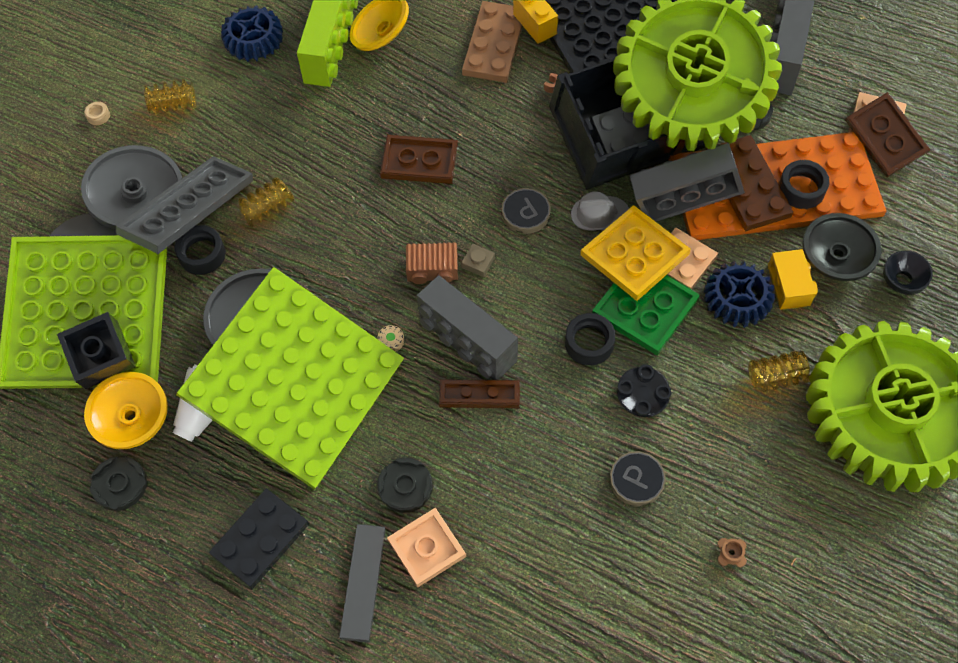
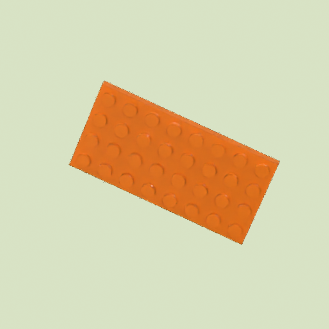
(850, 191)

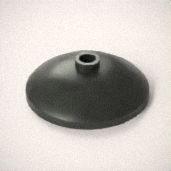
(846, 237)

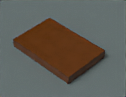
(887, 134)
(419, 159)

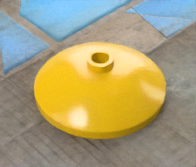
(378, 24)
(117, 399)

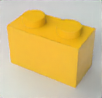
(536, 18)
(792, 279)

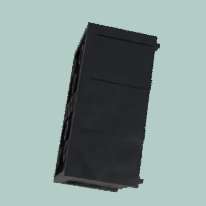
(590, 93)

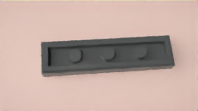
(363, 583)

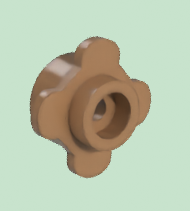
(735, 545)

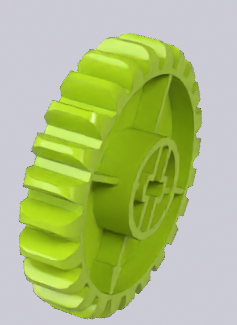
(697, 71)
(889, 405)

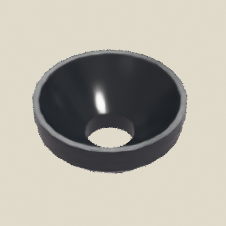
(911, 265)

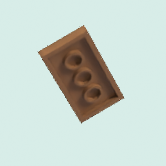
(493, 43)

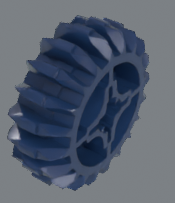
(250, 27)
(739, 307)

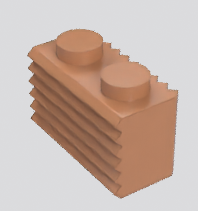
(429, 260)

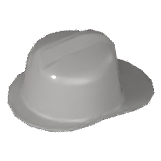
(597, 211)

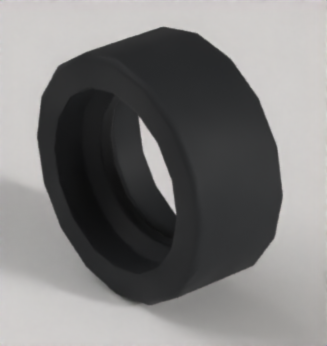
(808, 169)
(204, 265)
(595, 321)

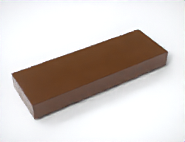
(479, 393)

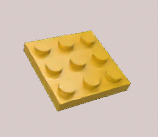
(635, 252)

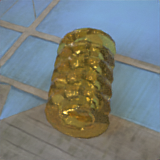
(170, 96)
(264, 200)
(780, 369)

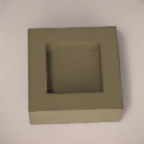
(478, 260)

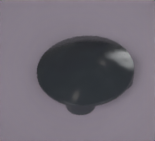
(643, 391)

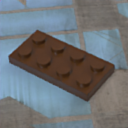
(763, 198)

